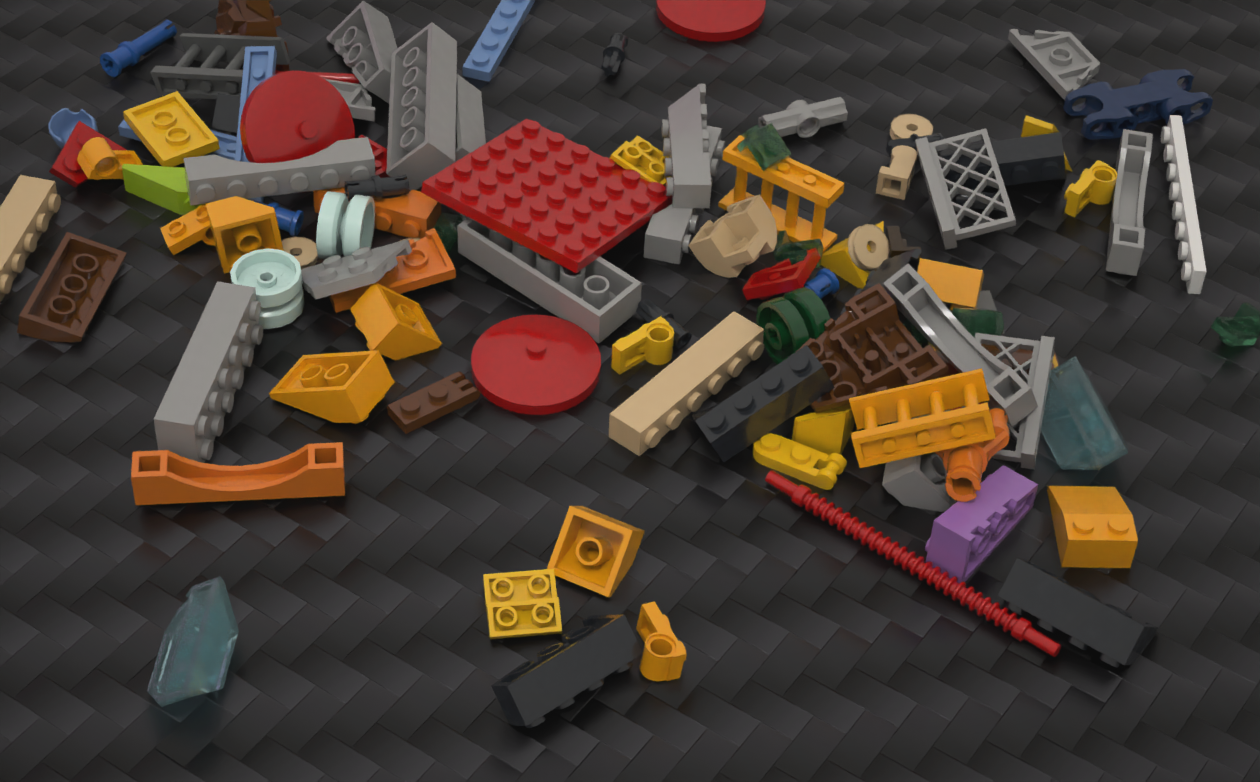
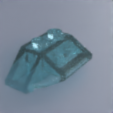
(1079, 422)
(196, 646)

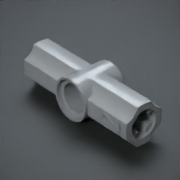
(806, 118)

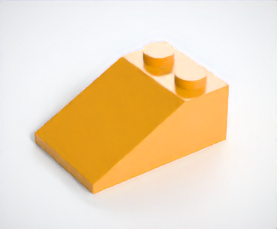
(335, 385)
(1092, 527)

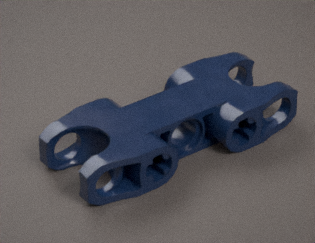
(1125, 107)

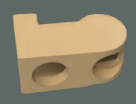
(896, 179)

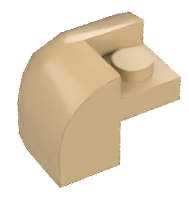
(736, 237)

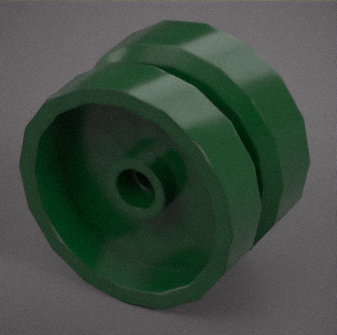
(791, 322)

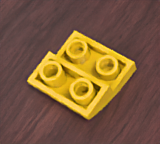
(643, 158)
(522, 604)

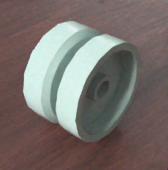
(344, 224)
(276, 282)

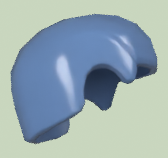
(64, 121)

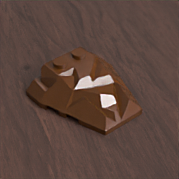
(248, 19)
(870, 351)

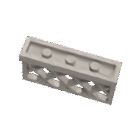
(941, 198)
(1038, 380)

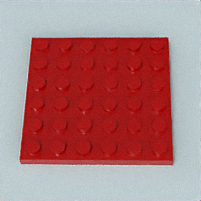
(548, 194)

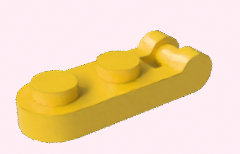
(798, 460)

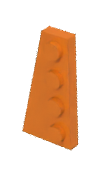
(422, 267)

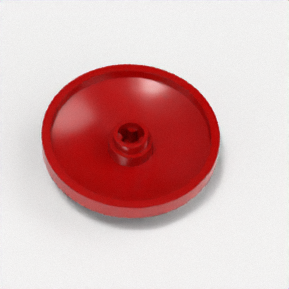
(711, 18)
(293, 118)
(535, 364)

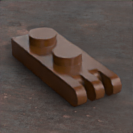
(432, 402)

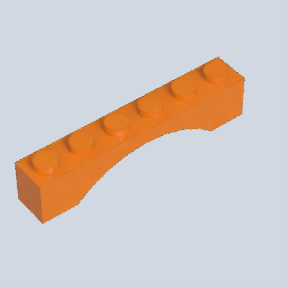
(173, 479)

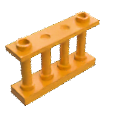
(798, 180)
(922, 434)

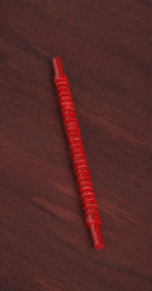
(1020, 628)

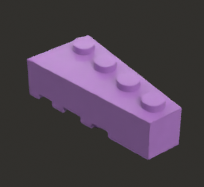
(974, 528)

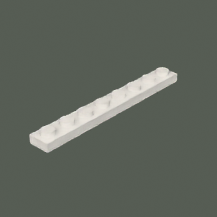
(1184, 206)

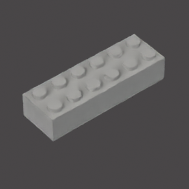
(422, 106)
(594, 298)
(209, 373)

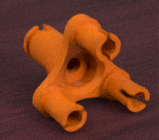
(968, 462)

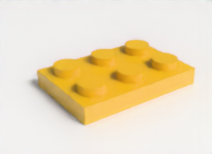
(171, 130)

